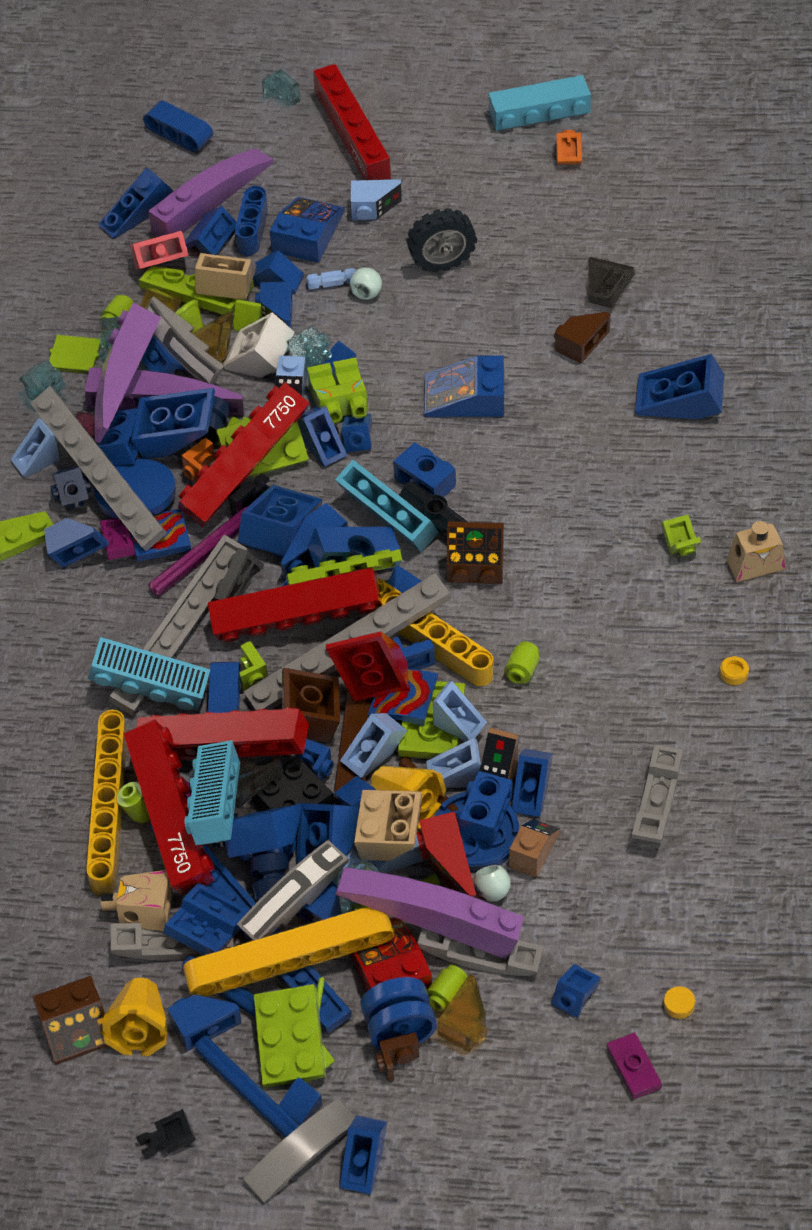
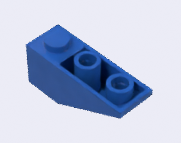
(135, 204)
(298, 551)

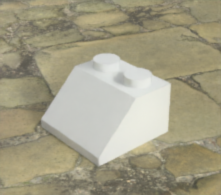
(259, 347)

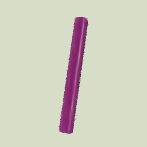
(194, 556)

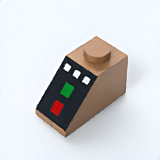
(500, 754)
(532, 847)

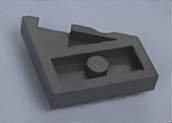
(236, 579)

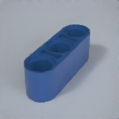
(178, 126)
(251, 220)
(224, 687)

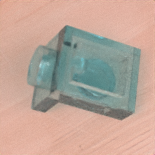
(283, 85)

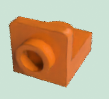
(569, 148)
(197, 458)

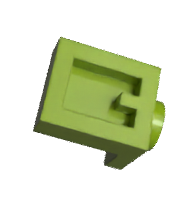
(253, 666)

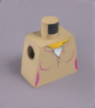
(756, 552)
(142, 900)

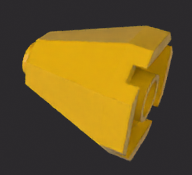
(412, 779)
(136, 1019)

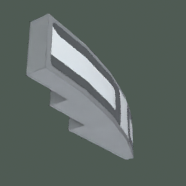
(185, 347)
(293, 890)

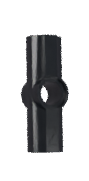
(432, 506)

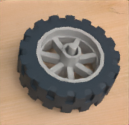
(444, 250)

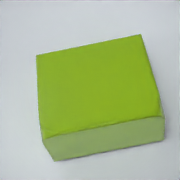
(246, 313)

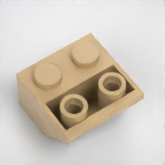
(224, 276)
(387, 824)

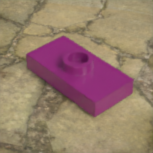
(118, 537)
(634, 1065)

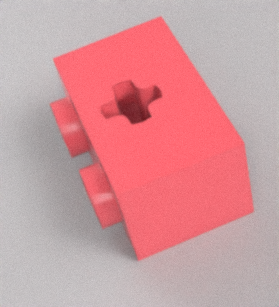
(158, 250)

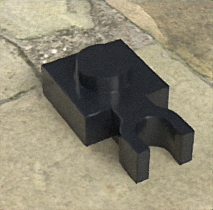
(248, 493)
(171, 1134)

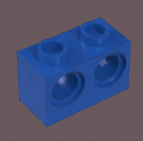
(117, 440)
(490, 808)

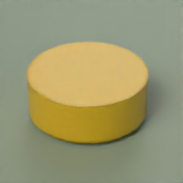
(734, 670)
(679, 1002)

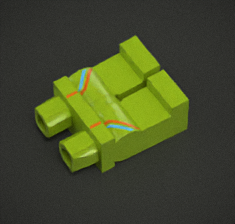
(340, 396)

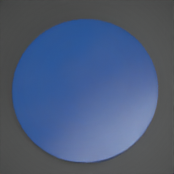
(150, 481)
(482, 853)

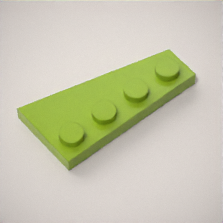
(183, 286)
(22, 533)
(380, 560)

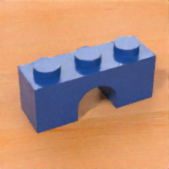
(339, 542)

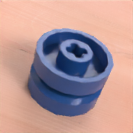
(398, 1009)

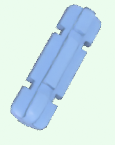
(329, 278)

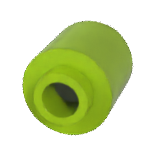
(116, 306)
(522, 662)
(133, 803)
(445, 987)

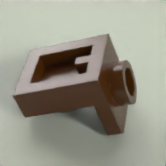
(396, 1050)

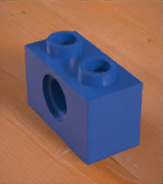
(425, 469)

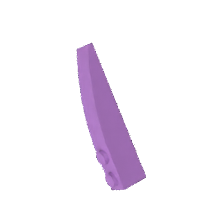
(206, 192)
(121, 363)
(156, 383)
(435, 909)

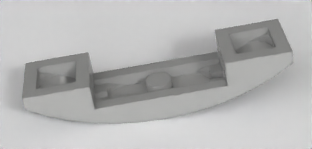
(658, 794)
(145, 944)
(521, 961)
(298, 1150)

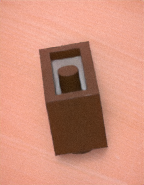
(581, 335)

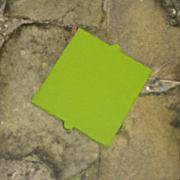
(74, 353)

